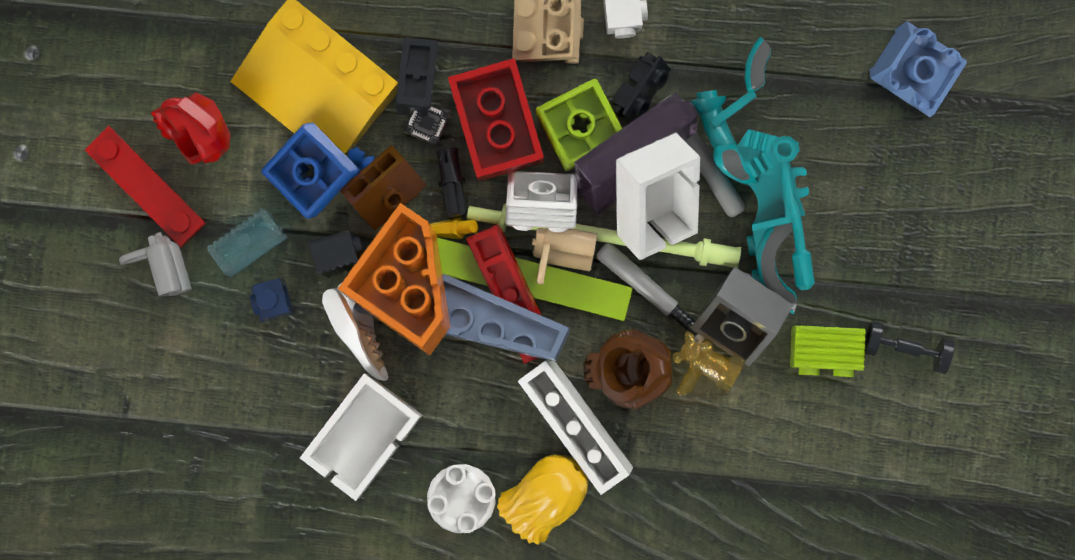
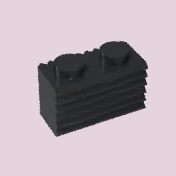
(336, 253)

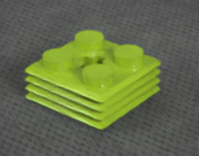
(559, 117)

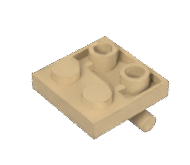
(547, 30)

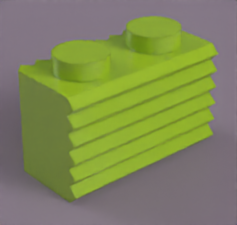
(827, 348)

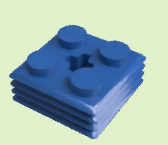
(289, 169)

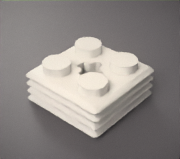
(541, 201)

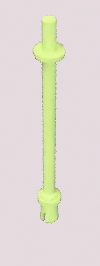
(703, 251)

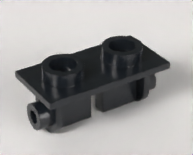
(650, 75)

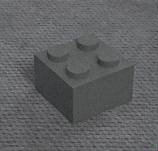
(742, 316)

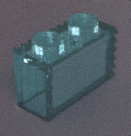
(247, 242)

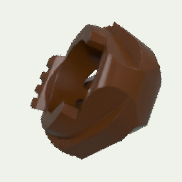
(630, 369)

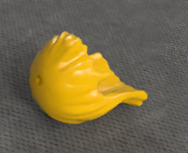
(544, 497)

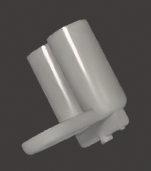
(165, 264)

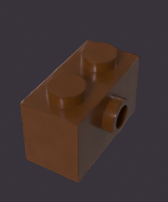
(383, 187)

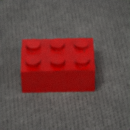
(496, 119)

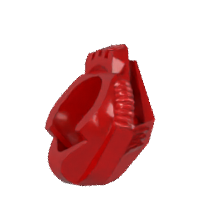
(194, 126)

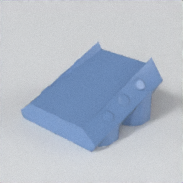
(918, 68)

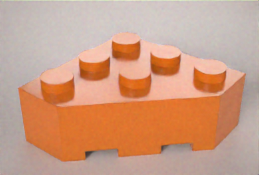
(403, 280)

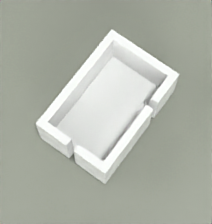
(659, 188)
(361, 436)

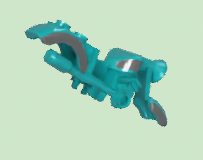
(765, 166)

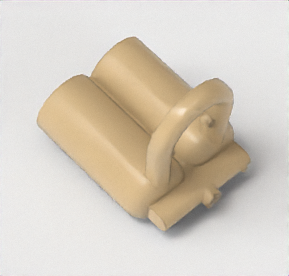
(564, 249)

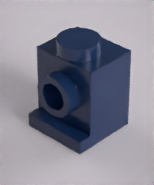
(271, 299)

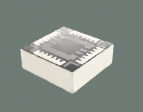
(428, 127)

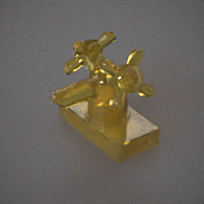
(706, 362)

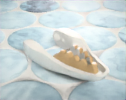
(355, 331)

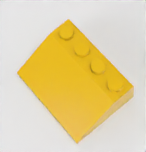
(314, 75)

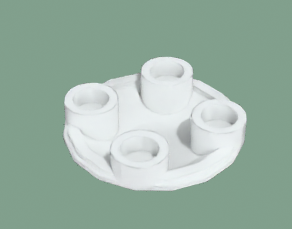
(461, 498)

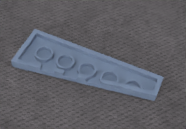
(498, 323)

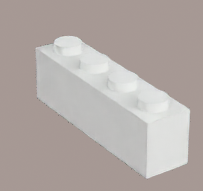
(576, 425)

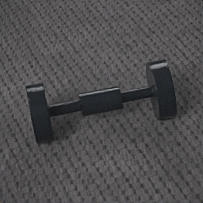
(942, 356)

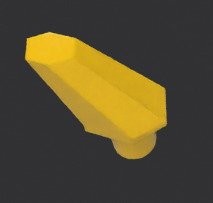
(455, 228)

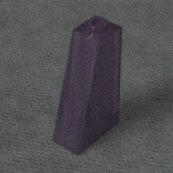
(597, 168)

